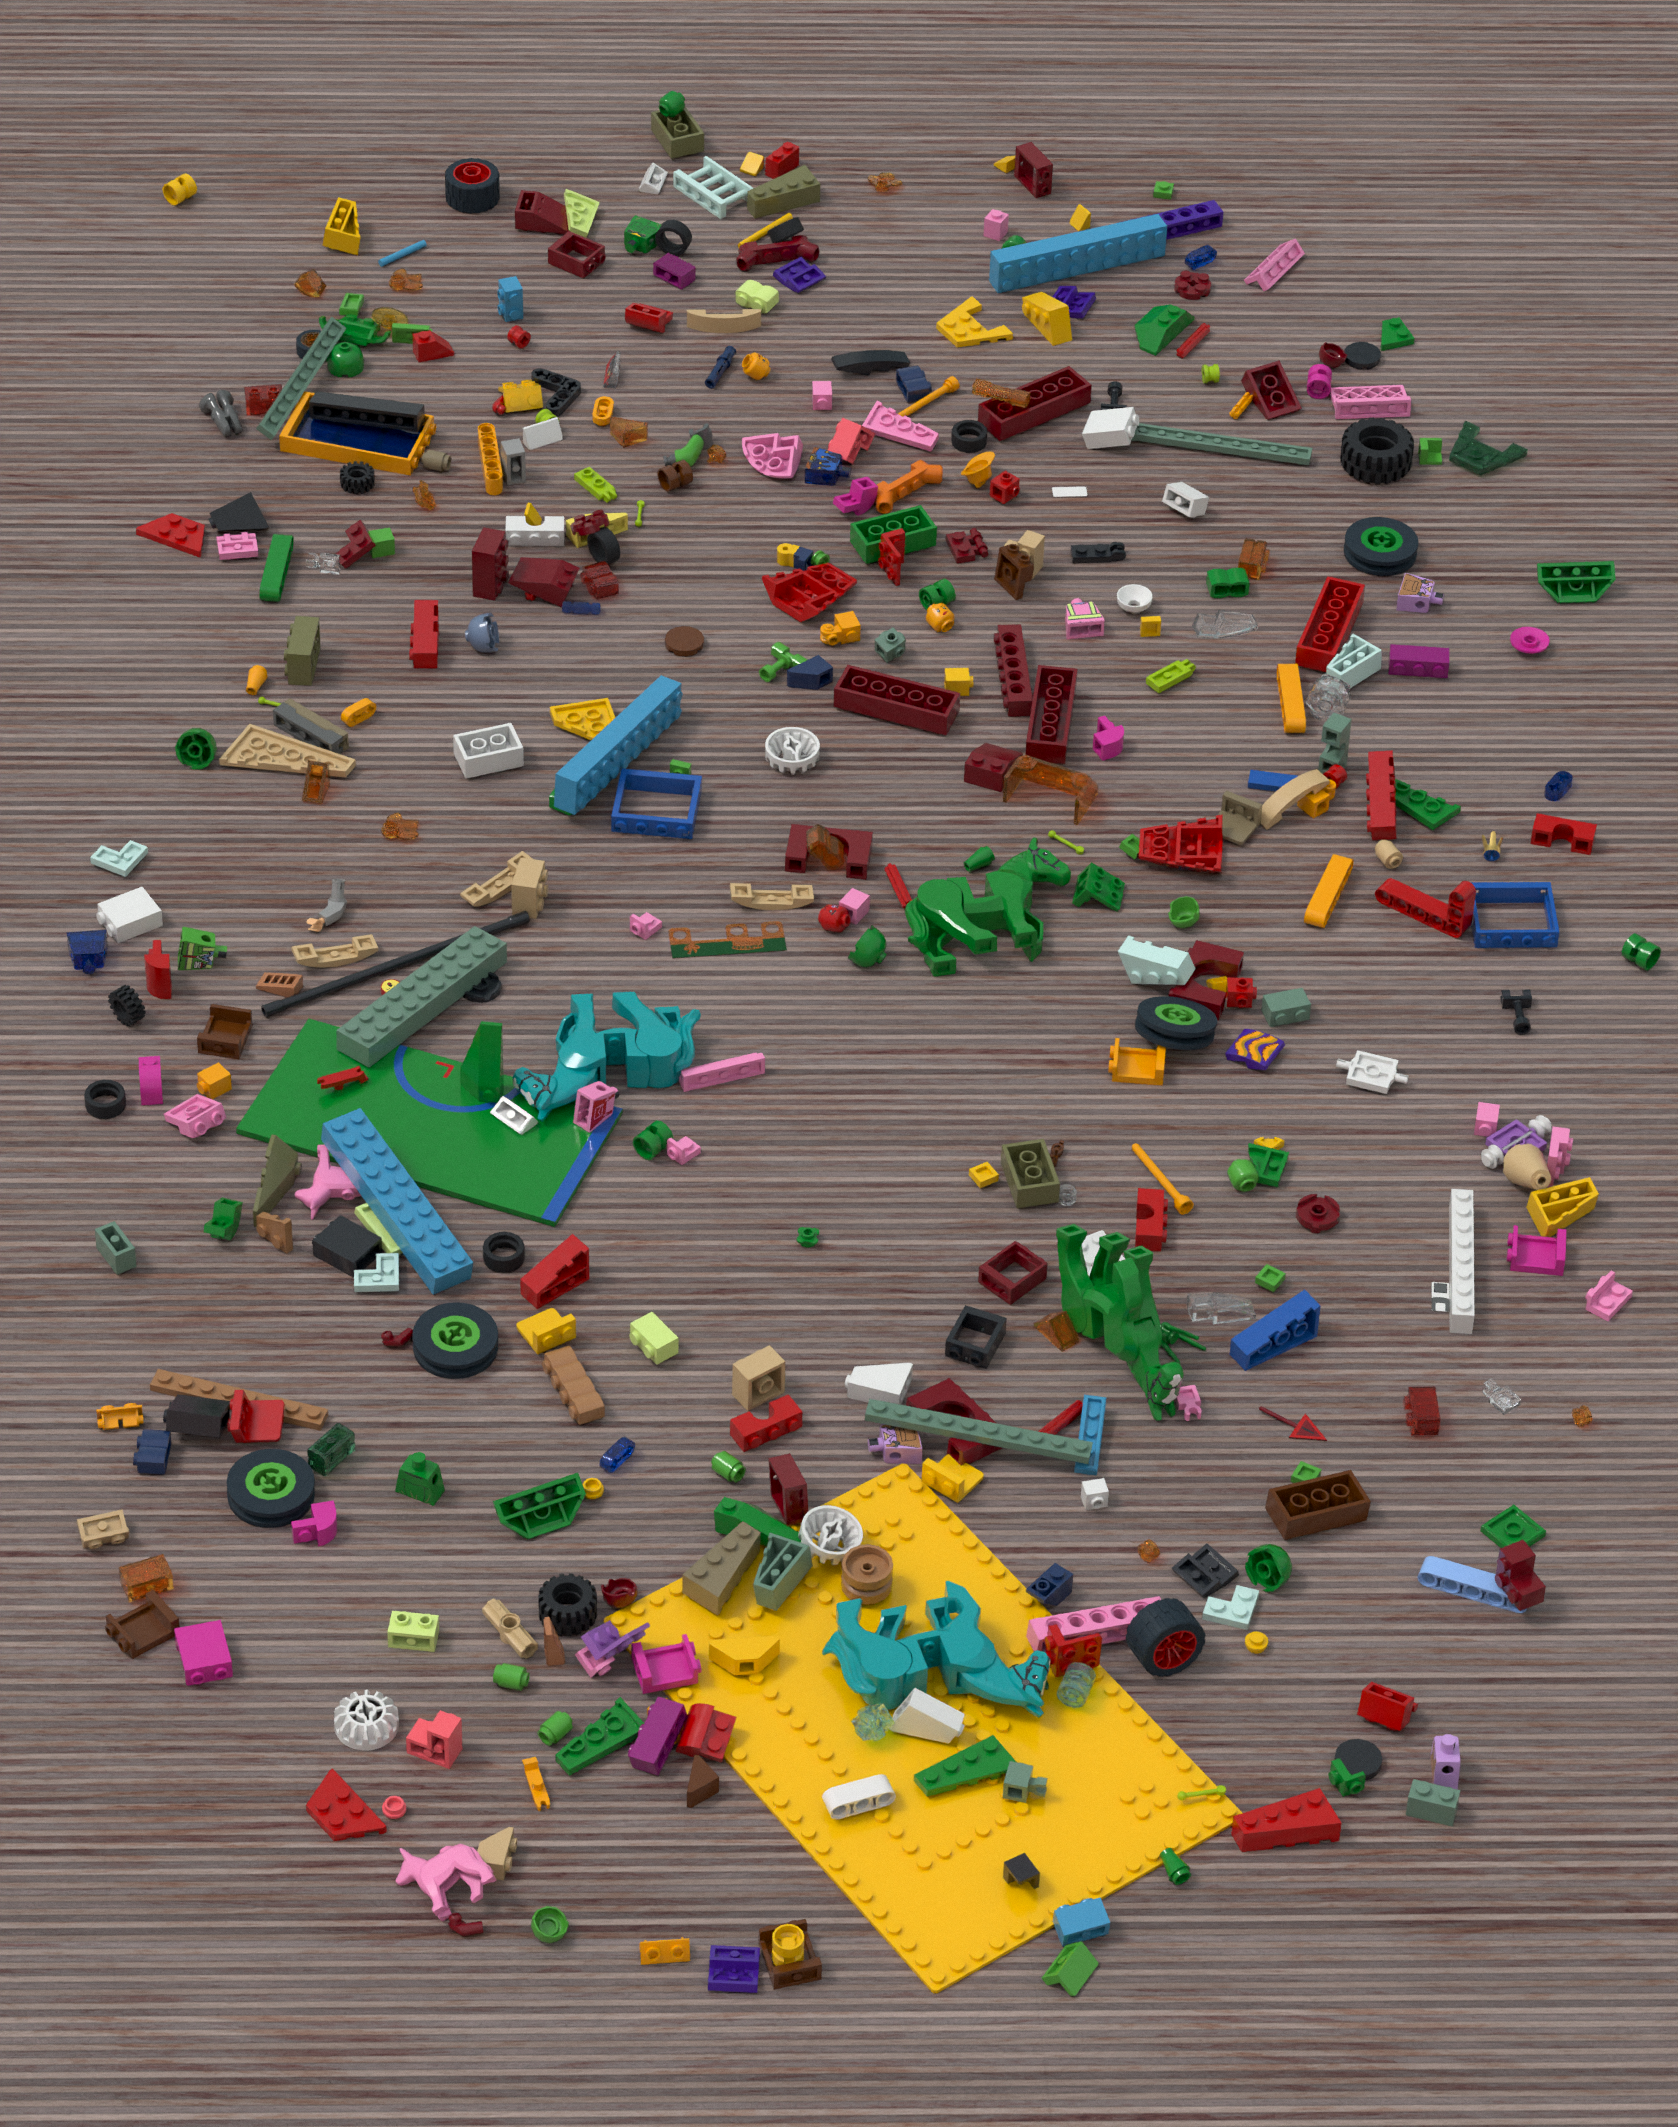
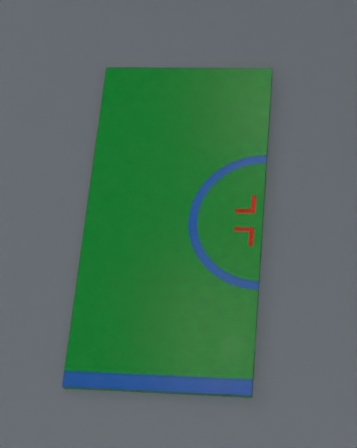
(431, 1126)

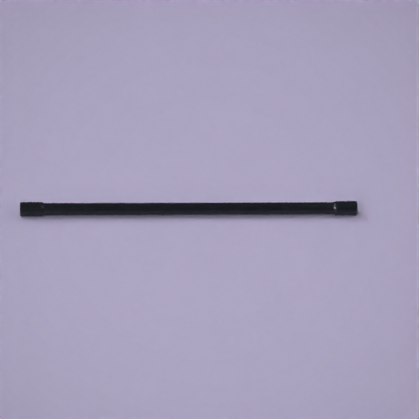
(280, 1005)

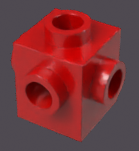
(1004, 487)
(1240, 992)

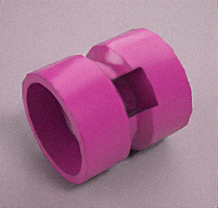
(1319, 381)

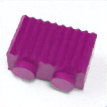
(674, 271)

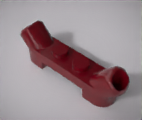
(754, 254)

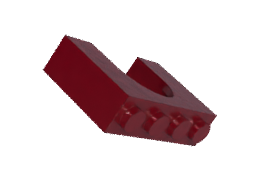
(856, 848)
(1209, 960)
(951, 1399)

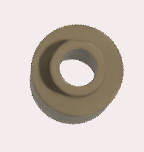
(436, 460)

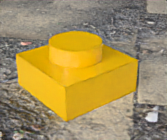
(1150, 626)
(983, 1175)

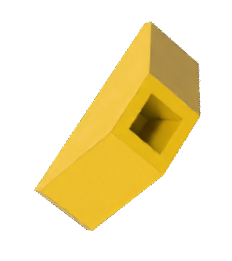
(744, 1654)

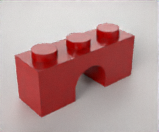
(1551, 828)
(1151, 1219)
(751, 1432)

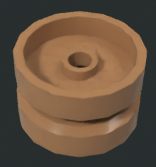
(867, 1574)

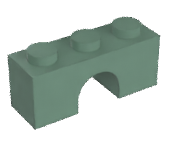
(1337, 736)

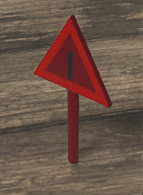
(1303, 1430)

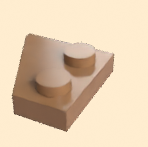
(276, 1231)

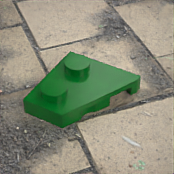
(1395, 334)
(1268, 1163)

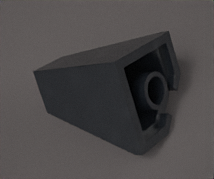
(239, 516)

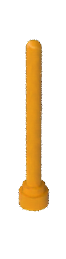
(950, 385)
(1182, 1203)

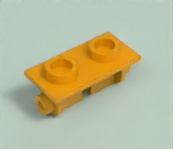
(130, 1414)
(664, 1951)

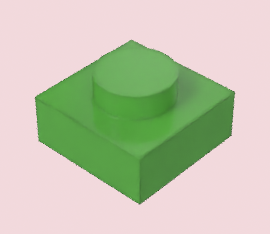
(1163, 190)
(680, 767)
(1131, 846)
(1270, 1278)
(1305, 1472)

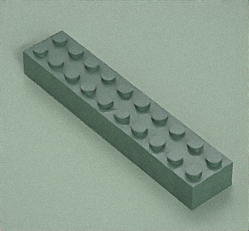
(421, 996)

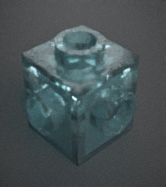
(872, 1722)

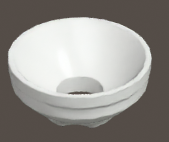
(1134, 595)

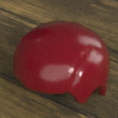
(1332, 355)
(619, 1592)

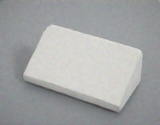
(653, 179)
(542, 434)
(513, 1116)

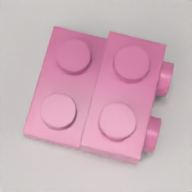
(196, 1115)
(1558, 1155)

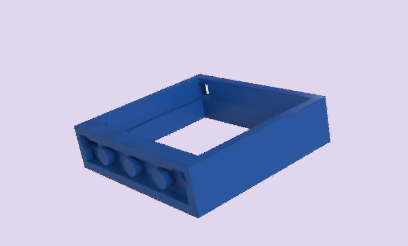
(661, 783)
(1516, 893)

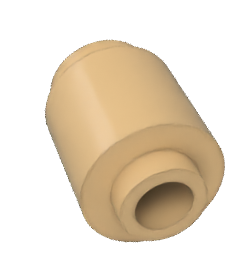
(1388, 854)

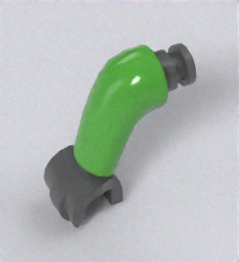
(698, 441)

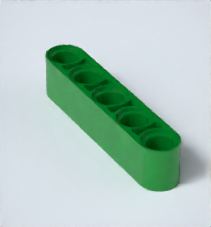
(276, 567)

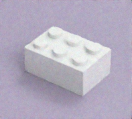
(488, 750)

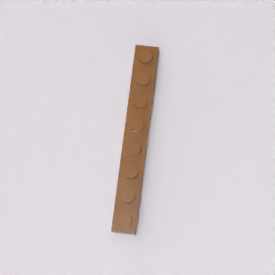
(294, 1412)

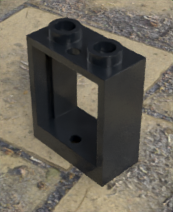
(981, 1322)

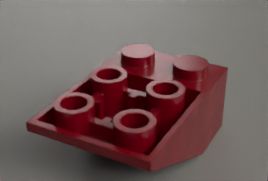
(540, 213)

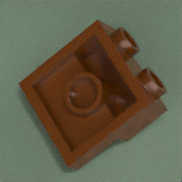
(1013, 570)

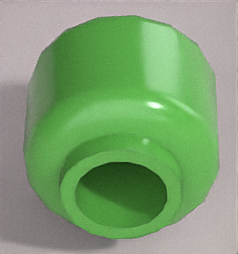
(1243, 1175)

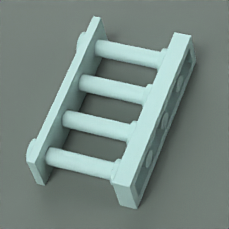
(710, 199)

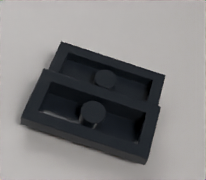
(1205, 1571)

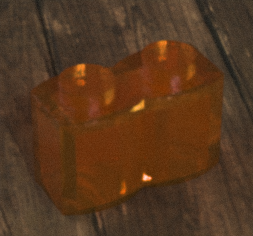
(825, 847)

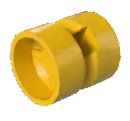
(179, 189)
(787, 1944)

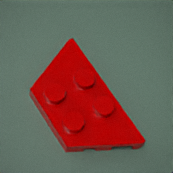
(175, 532)
(341, 1810)

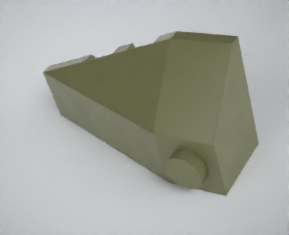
(277, 1177)

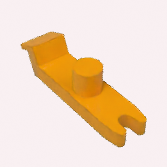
(536, 1783)

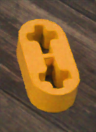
(358, 712)

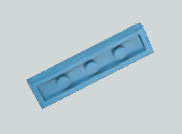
(1091, 1430)

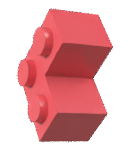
(849, 440)
(436, 1740)

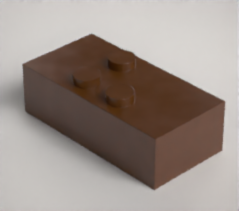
(1317, 1504)

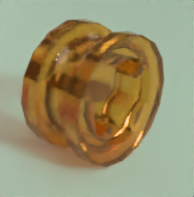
(1582, 1416)
(1148, 1550)

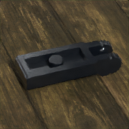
(1097, 553)

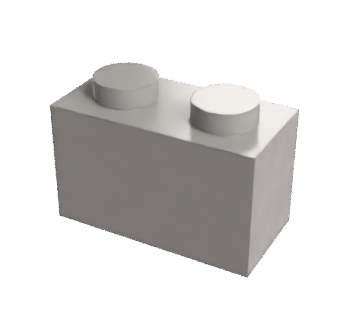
(513, 461)

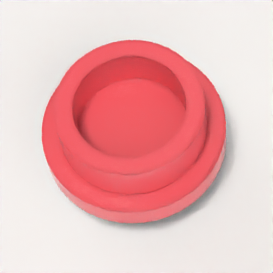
(394, 1807)

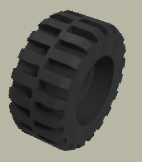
(1377, 450)

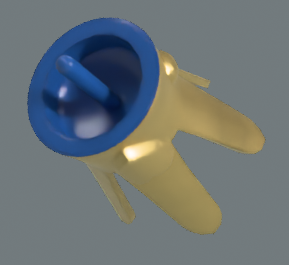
(1491, 851)

